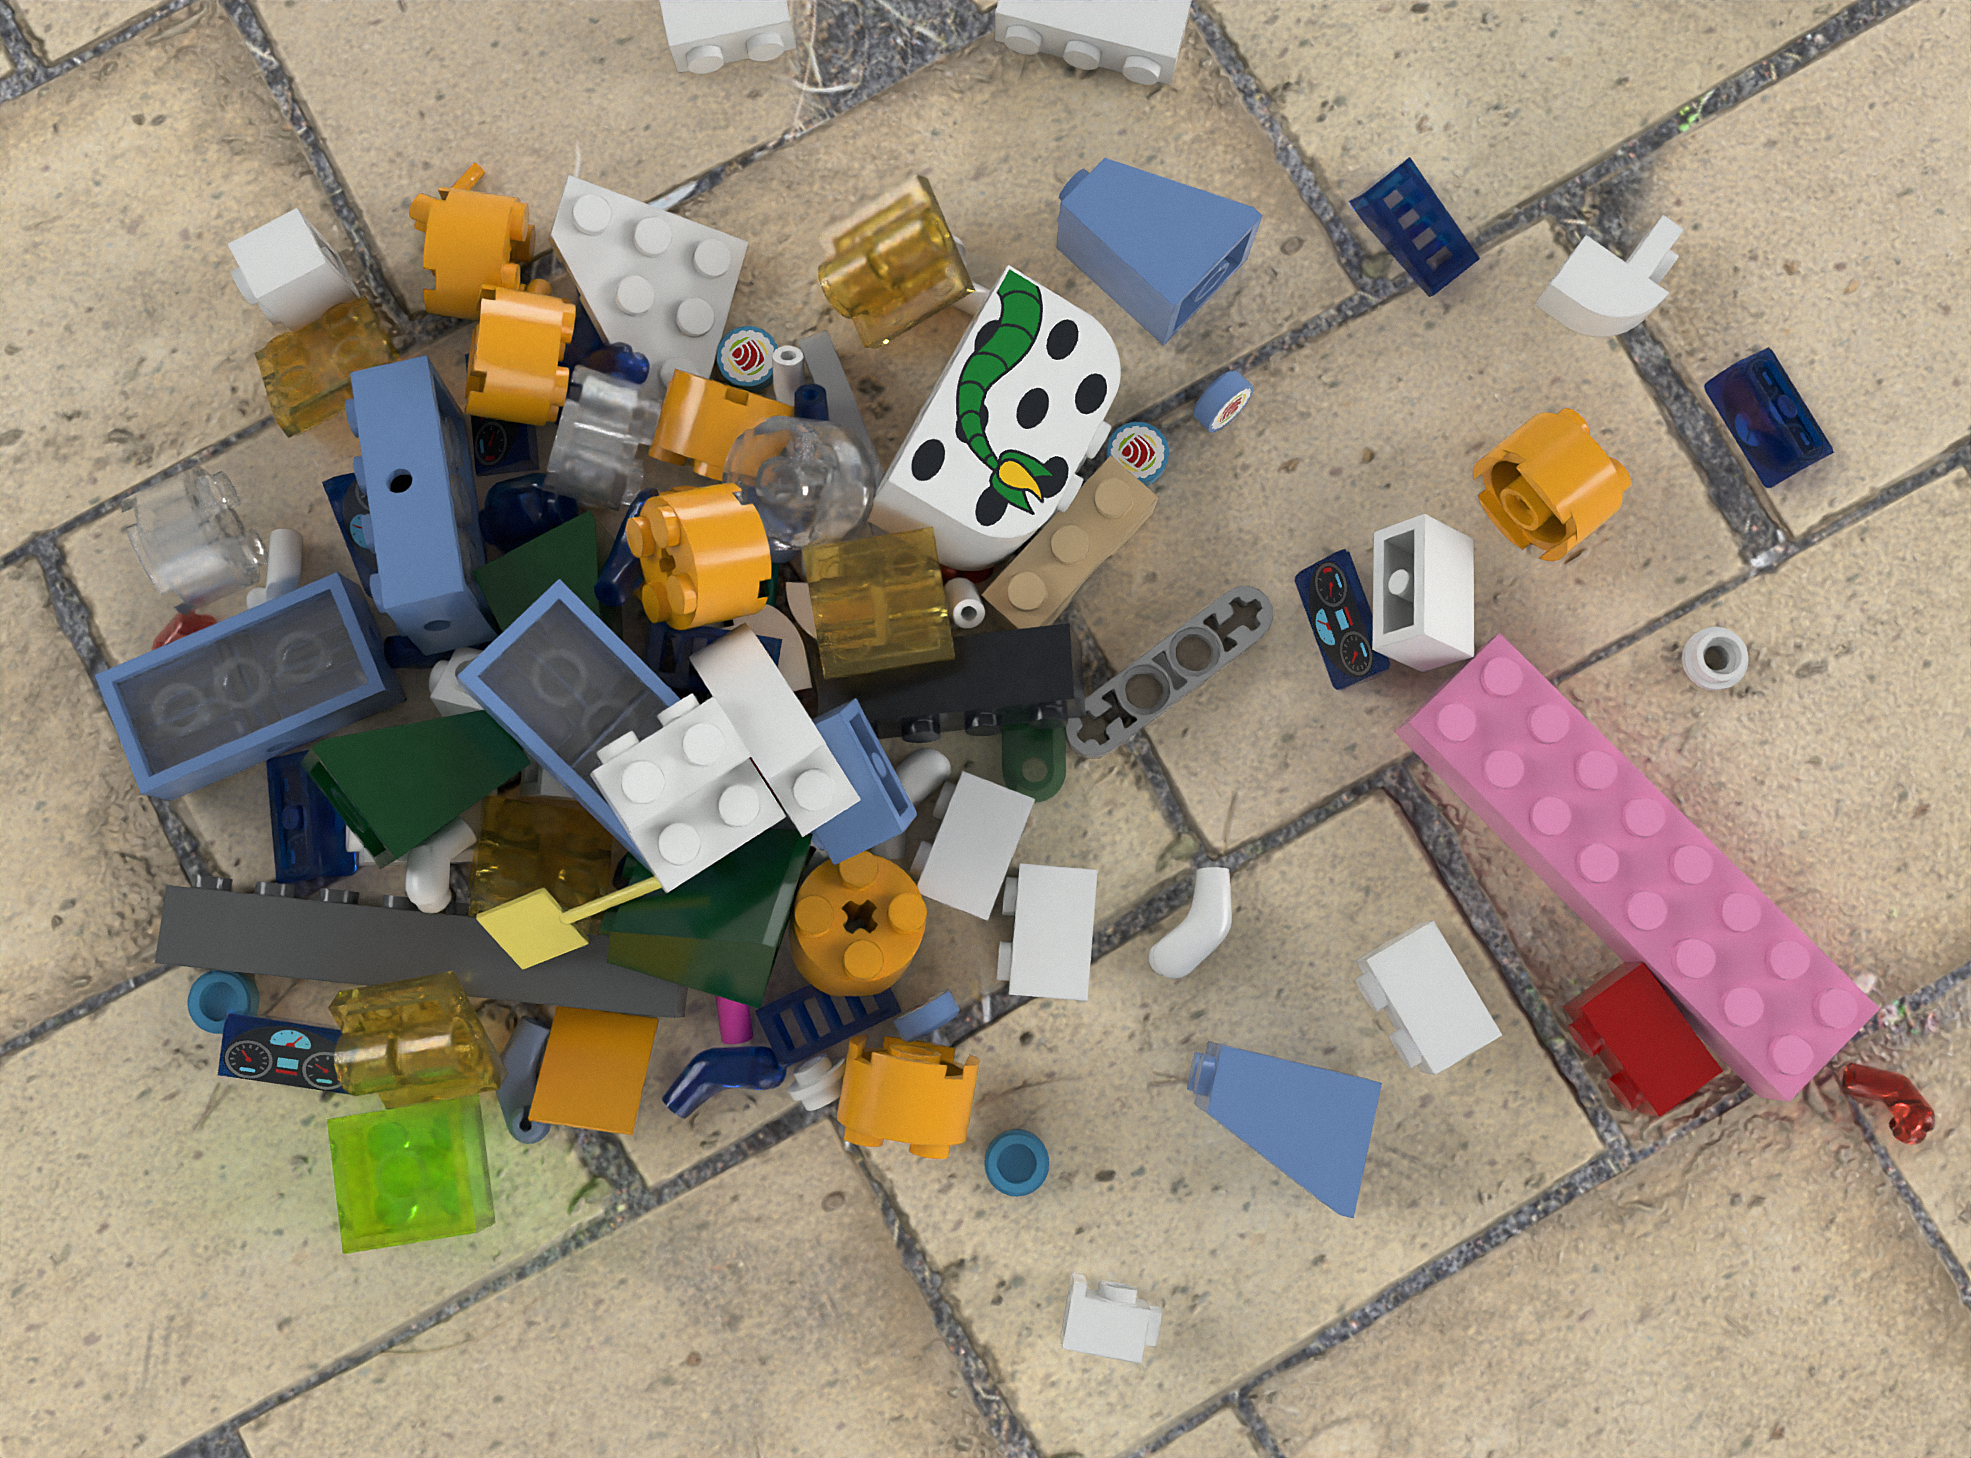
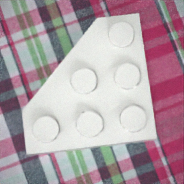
(648, 277)

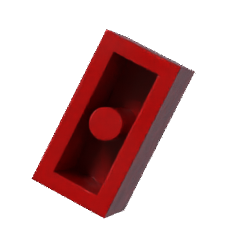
(1640, 1040)

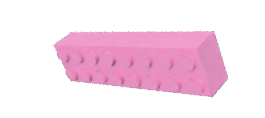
(1637, 870)

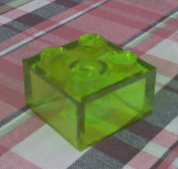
(411, 1173)

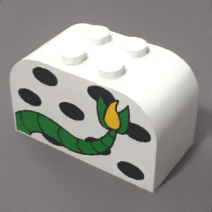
(1004, 427)

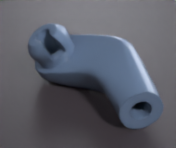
(518, 1089)

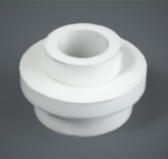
(1732, 652)
(818, 1081)

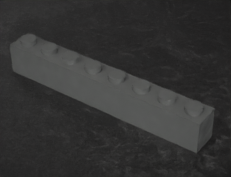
(387, 944)

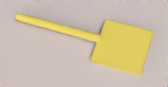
(540, 929)

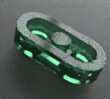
(1027, 743)

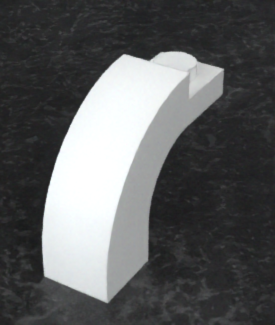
(775, 728)

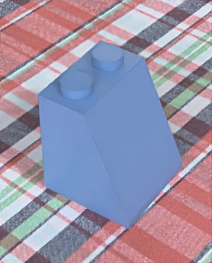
(1152, 241)
(1292, 1114)

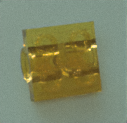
(893, 263)
(311, 368)
(878, 603)
(537, 847)
(413, 1042)

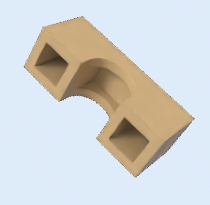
(1070, 548)

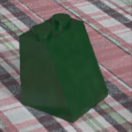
(568, 553)
(412, 777)
(719, 925)

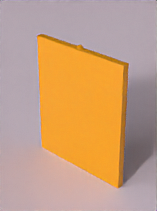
(594, 1070)

